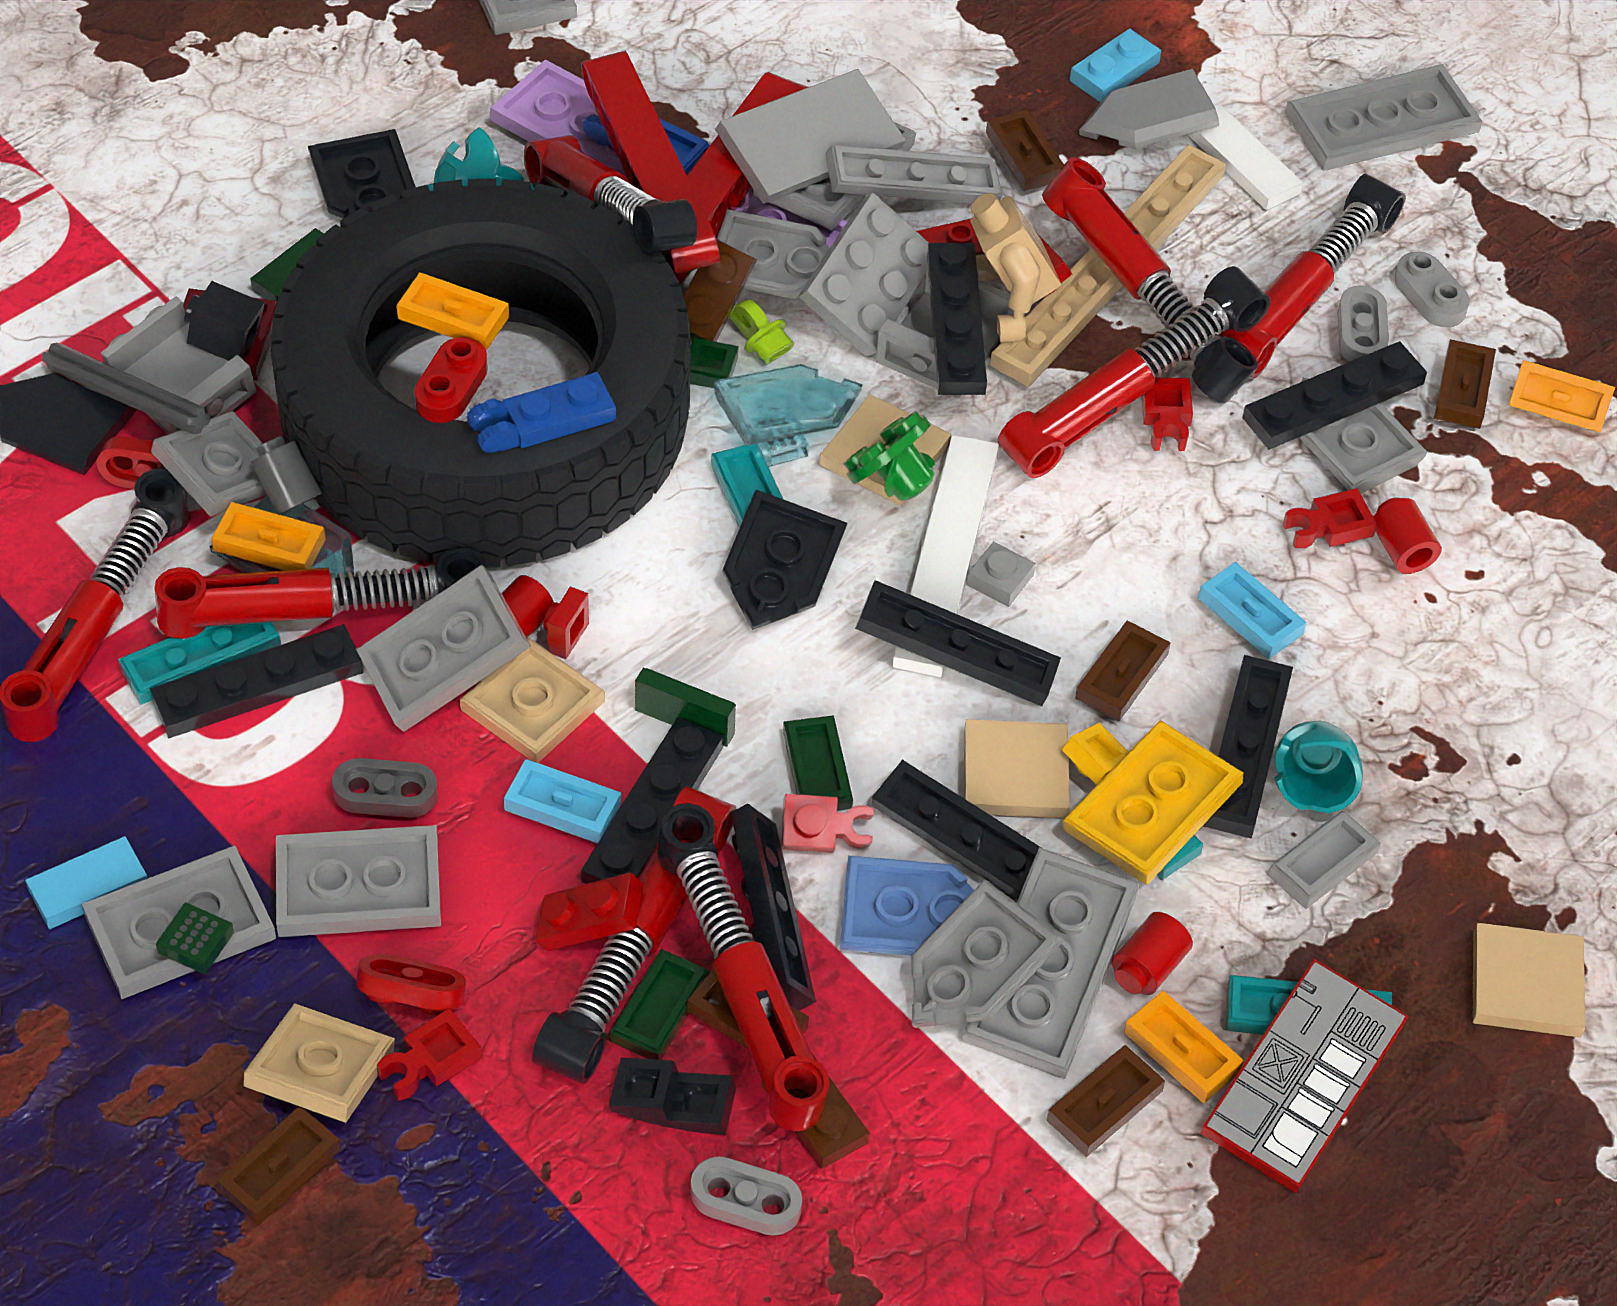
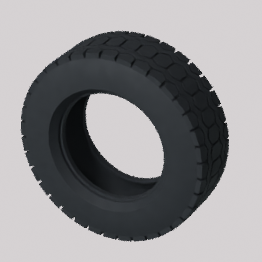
(430, 481)

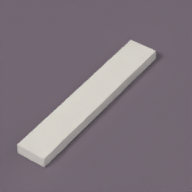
(951, 535)

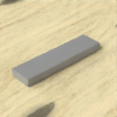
(911, 174)

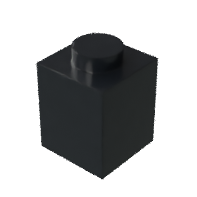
(223, 321)

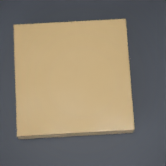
(864, 430)
(533, 701)
(1017, 768)
(1528, 980)
(318, 1062)

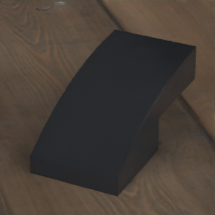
(673, 1099)

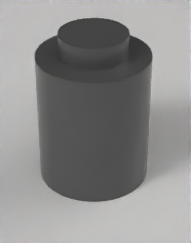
(285, 474)

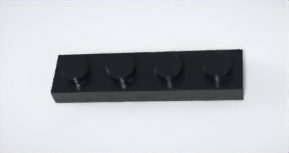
(956, 319)
(1334, 395)
(958, 643)
(256, 681)
(1251, 740)
(956, 827)
(635, 831)
(772, 902)

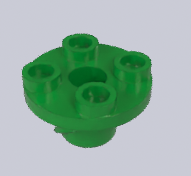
(896, 459)

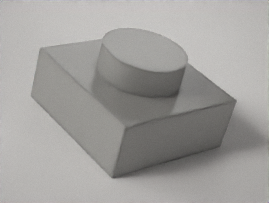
(1001, 574)

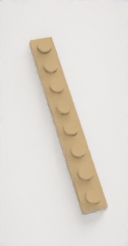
(1082, 295)

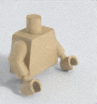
(1015, 256)

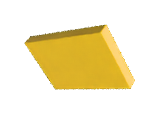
(1153, 802)

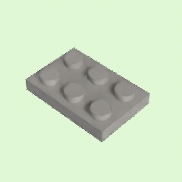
(867, 273)
(443, 648)
(357, 881)
(136, 916)

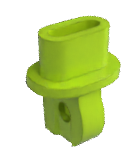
(763, 337)

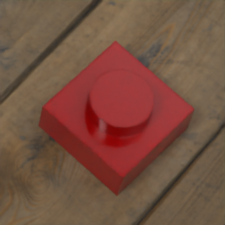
(566, 622)

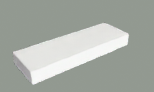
(1248, 161)

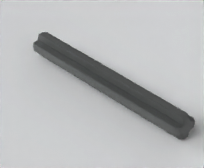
(126, 388)

